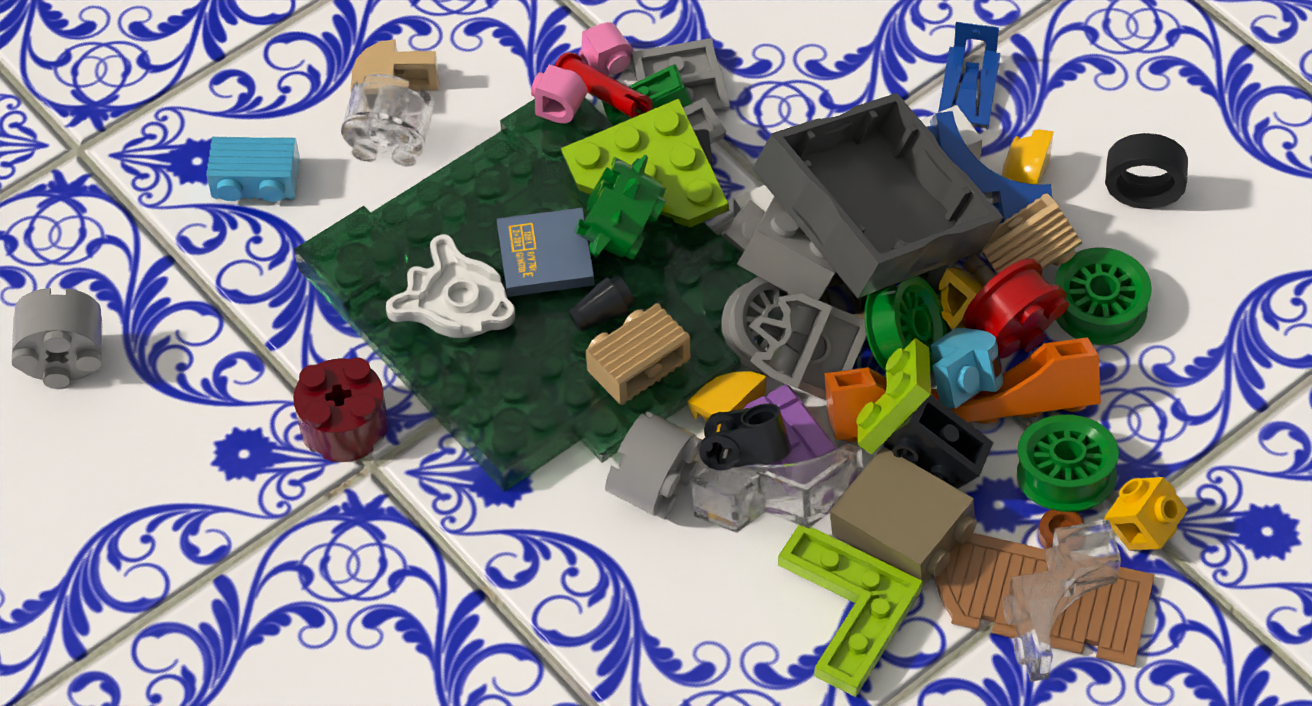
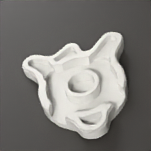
(453, 296)

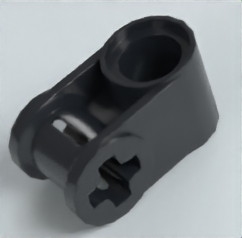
(750, 436)

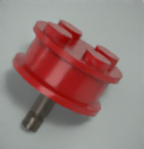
(1013, 304)

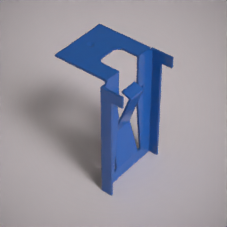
(968, 89)

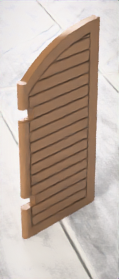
(1104, 617)

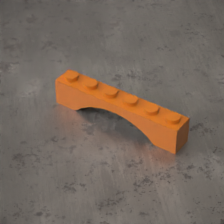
(1051, 379)

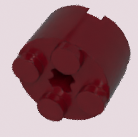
(340, 408)

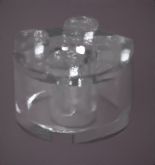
(387, 120)

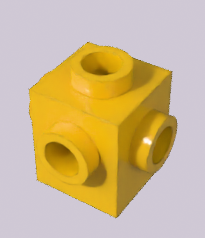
(1146, 513)

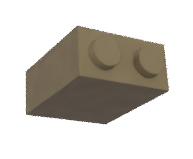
(903, 516)

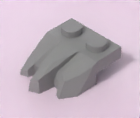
(808, 343)

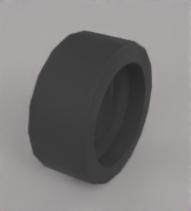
(1146, 150)

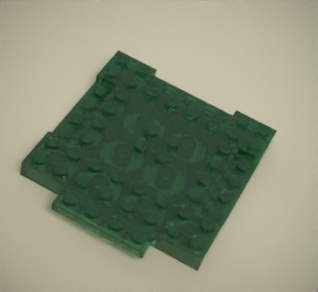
(524, 388)

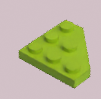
(672, 155)

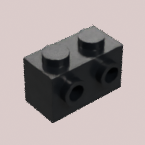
(941, 443)

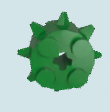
(620, 208)

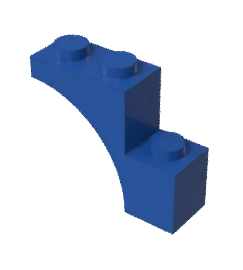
(1007, 194)

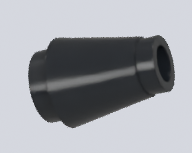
(603, 304)

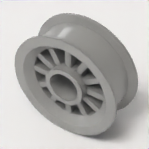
(736, 322)

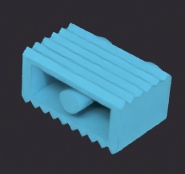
(253, 168)

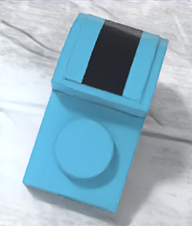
(965, 365)

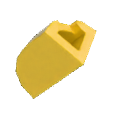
(1029, 157)
(957, 292)
(727, 394)

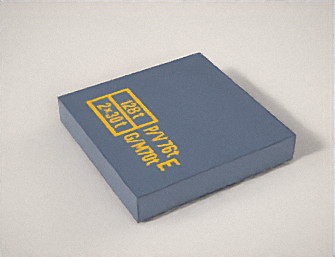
(544, 252)

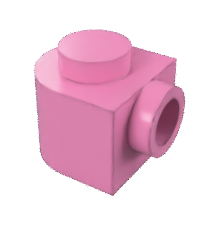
(605, 49)
(558, 94)

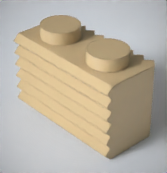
(1033, 233)
(638, 353)

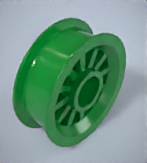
(1105, 295)
(902, 314)
(1067, 463)

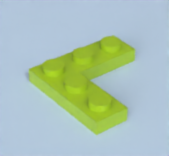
(880, 598)

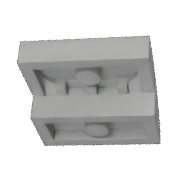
(696, 65)

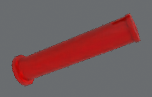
(605, 87)

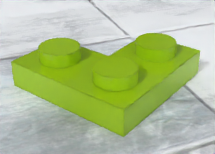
(906, 390)

